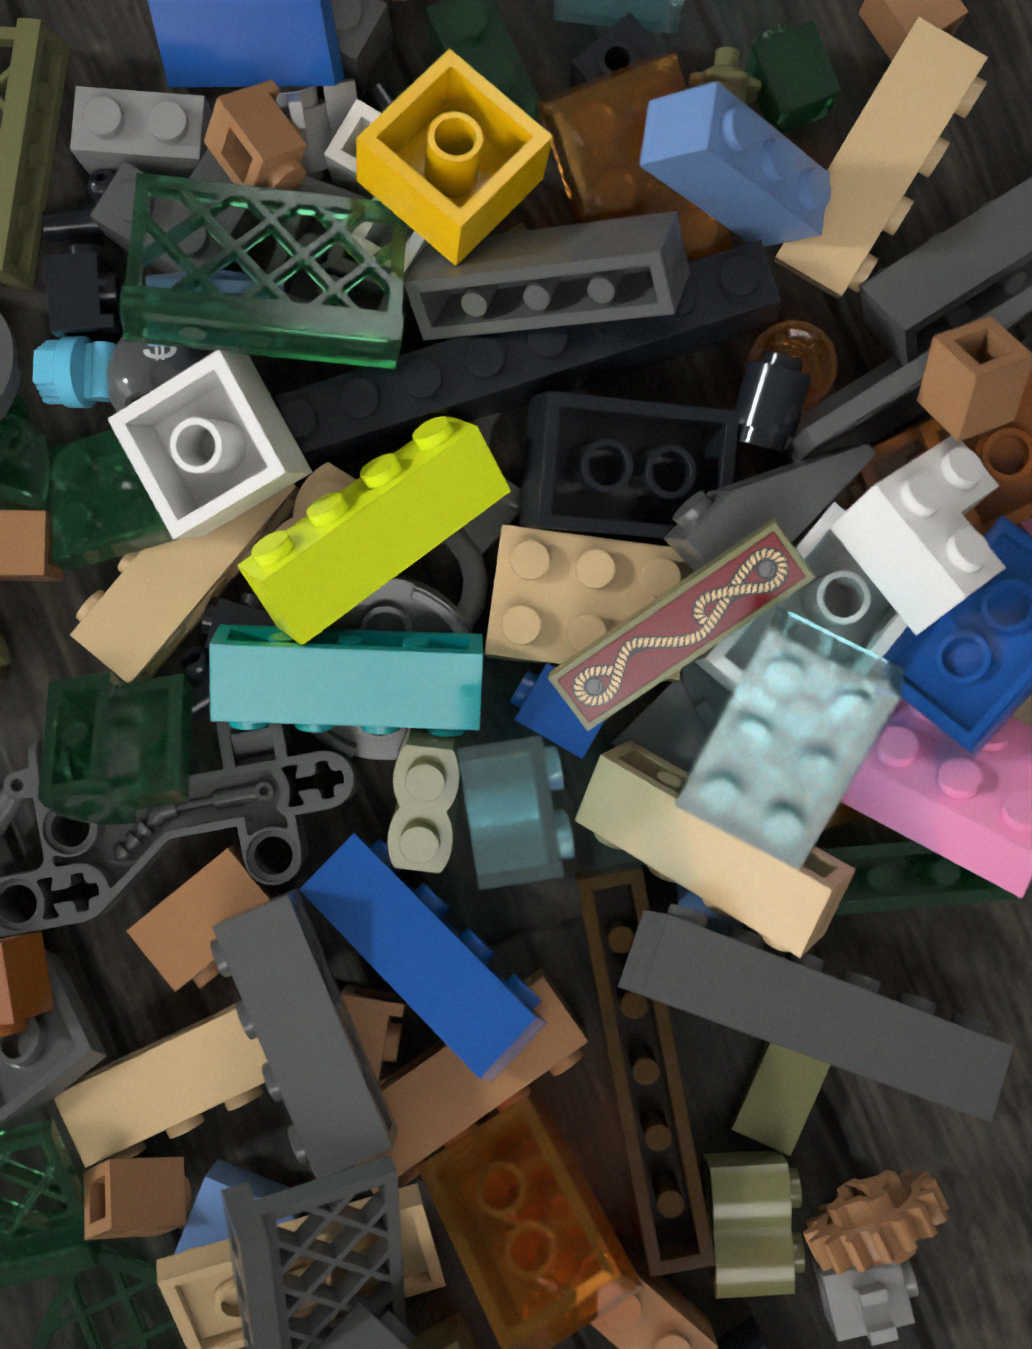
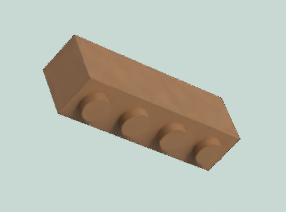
(440, 1098)

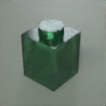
(794, 76)

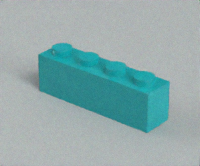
(346, 680)

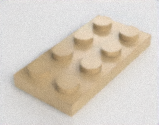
(203, 1290)

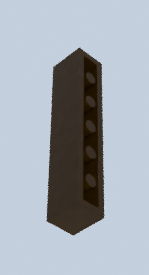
(645, 1079)

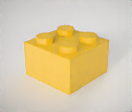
(452, 156)

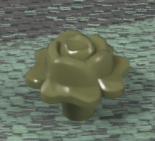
(728, 73)

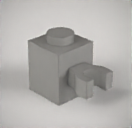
(867, 1301)

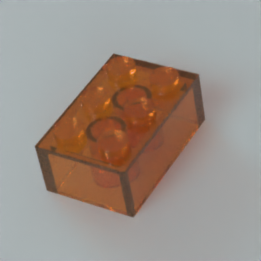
(599, 151)
(528, 1228)

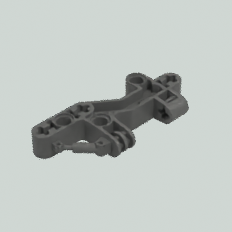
(250, 792)

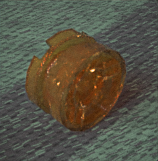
(805, 343)

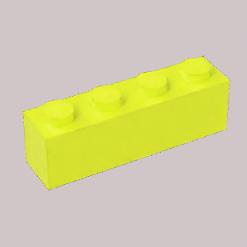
(374, 527)

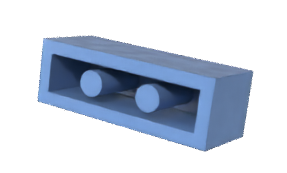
(734, 165)

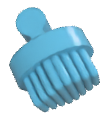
(72, 371)

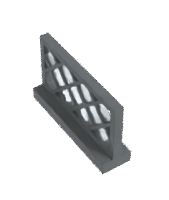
(877, 400)
(271, 1296)

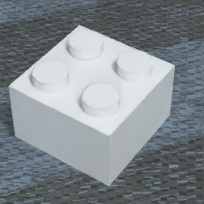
(209, 444)

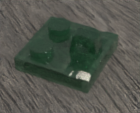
(99, 504)

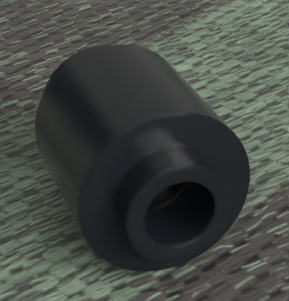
(771, 400)

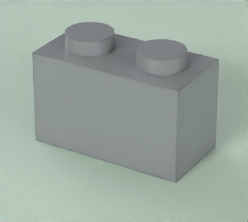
(142, 128)

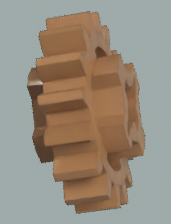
(876, 1221)

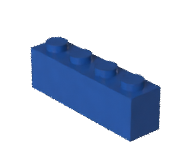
(425, 957)

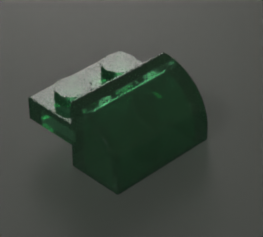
(115, 746)

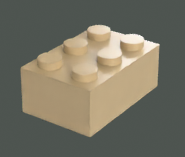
(569, 590)

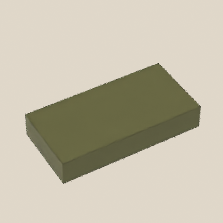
(778, 1097)

